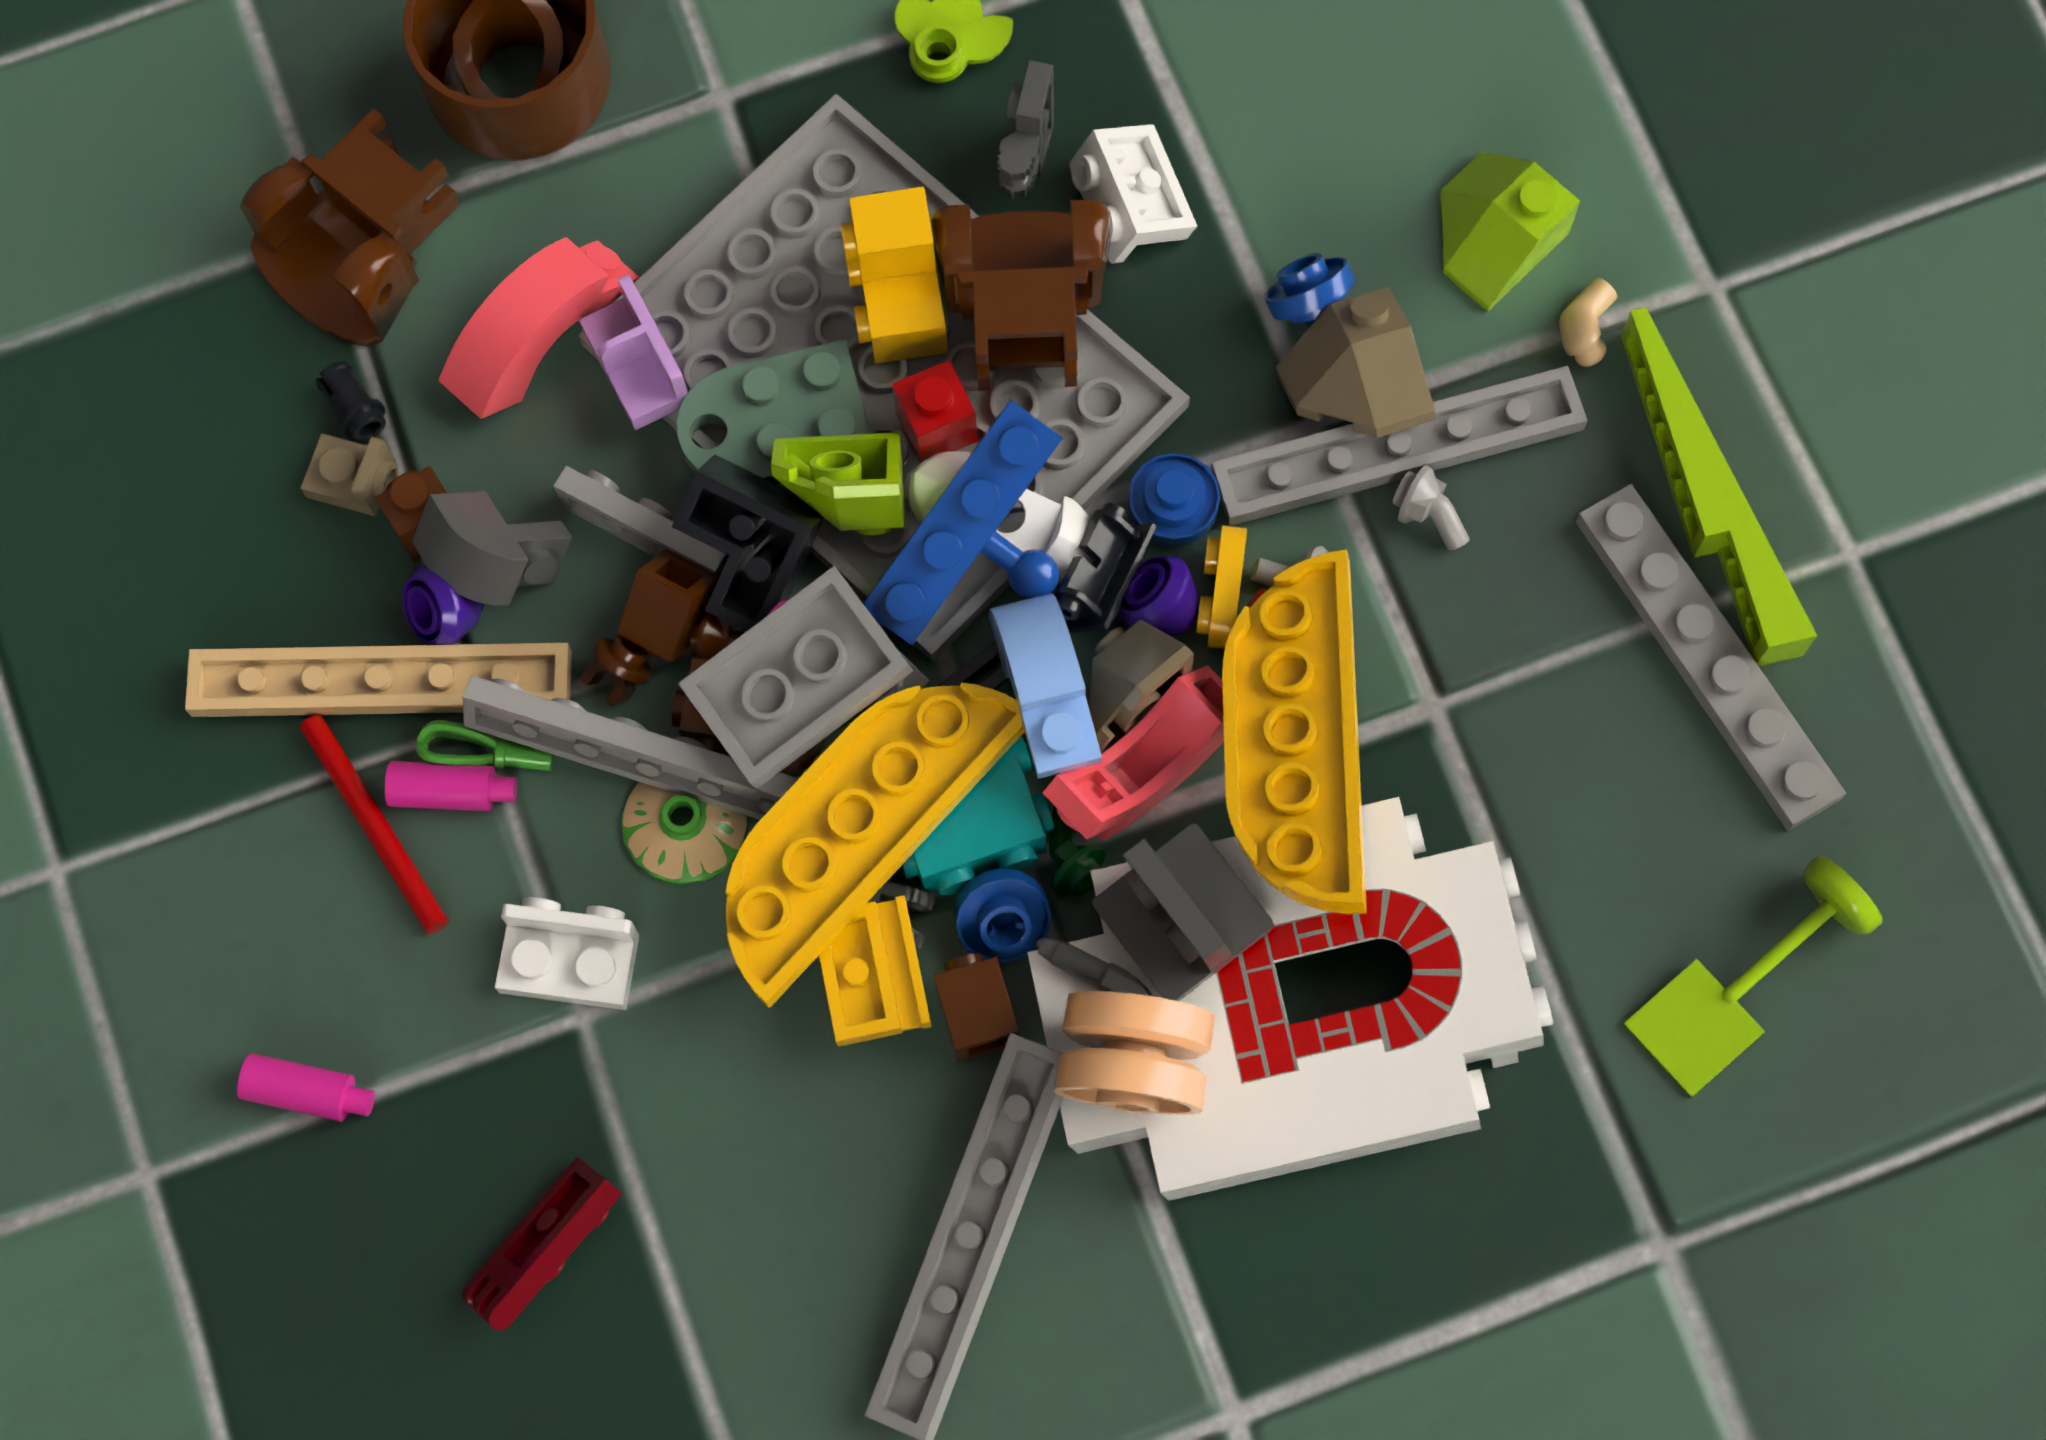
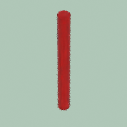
(374, 824)

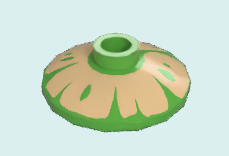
(680, 852)

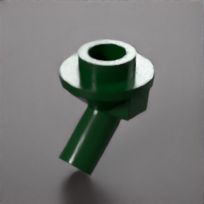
(1071, 861)

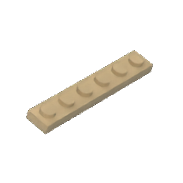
(365, 678)

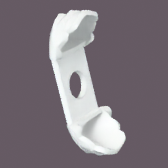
(1046, 524)

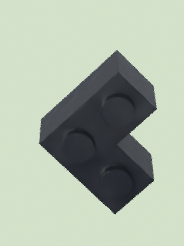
(759, 528)

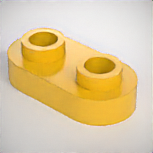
(1224, 560)

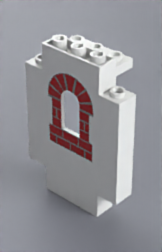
(1346, 1080)

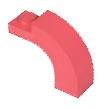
(524, 318)
(1146, 762)

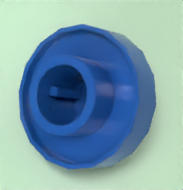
(1309, 288)
(1176, 496)
(1002, 915)

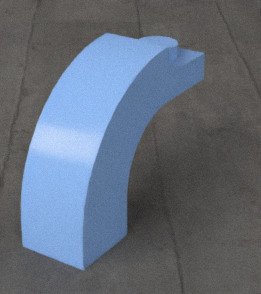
(1046, 684)

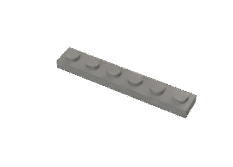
(1349, 462)
(1710, 657)
(616, 746)
(969, 1241)

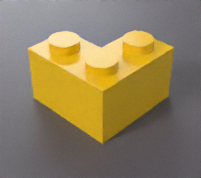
(894, 261)

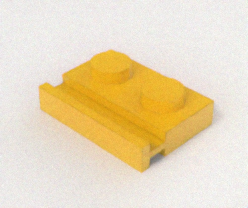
(874, 975)

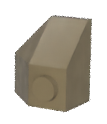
(1359, 367)
(1131, 677)

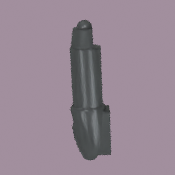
(1089, 968)

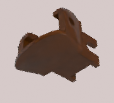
(348, 249)
(1023, 281)

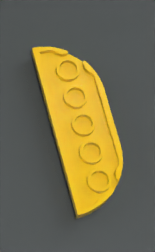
(1296, 736)
(857, 823)

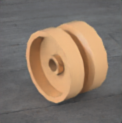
(1134, 1053)

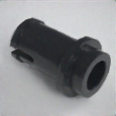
(351, 402)

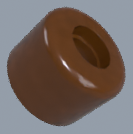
(456, 37)

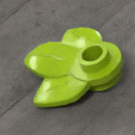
(950, 28)

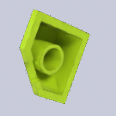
(1500, 224)
(846, 478)

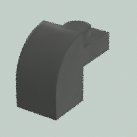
(480, 554)

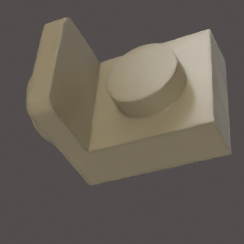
(349, 473)

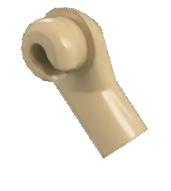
(1580, 324)

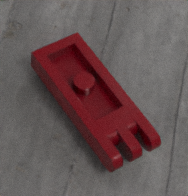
(540, 1245)

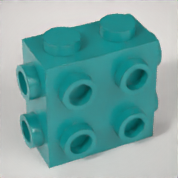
(987, 831)

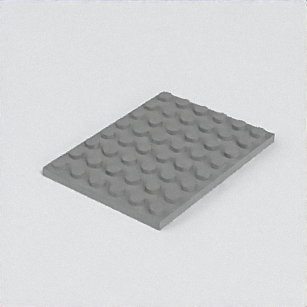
(774, 279)

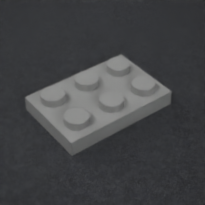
(795, 677)

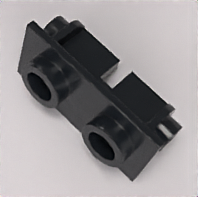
(1093, 592)

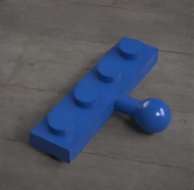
(966, 524)

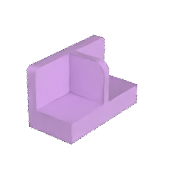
(635, 357)

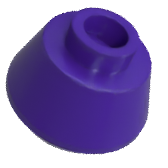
(1161, 596)
(436, 610)

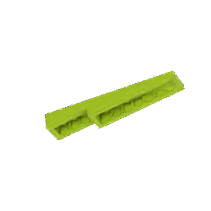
(1712, 502)

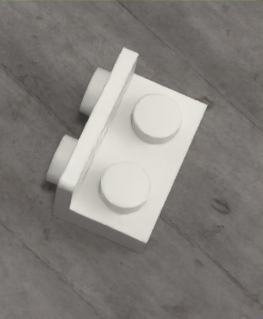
(1137, 183)
(567, 954)

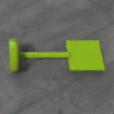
(1698, 1024)

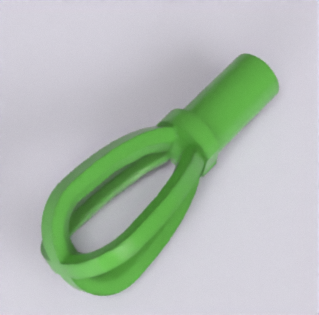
(503, 752)

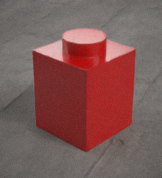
(935, 411)

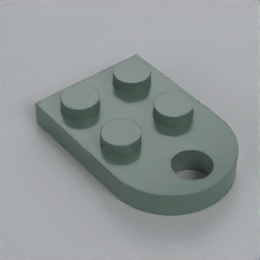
(773, 398)

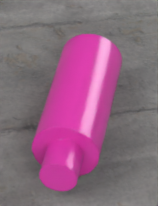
(447, 786)
(302, 1088)

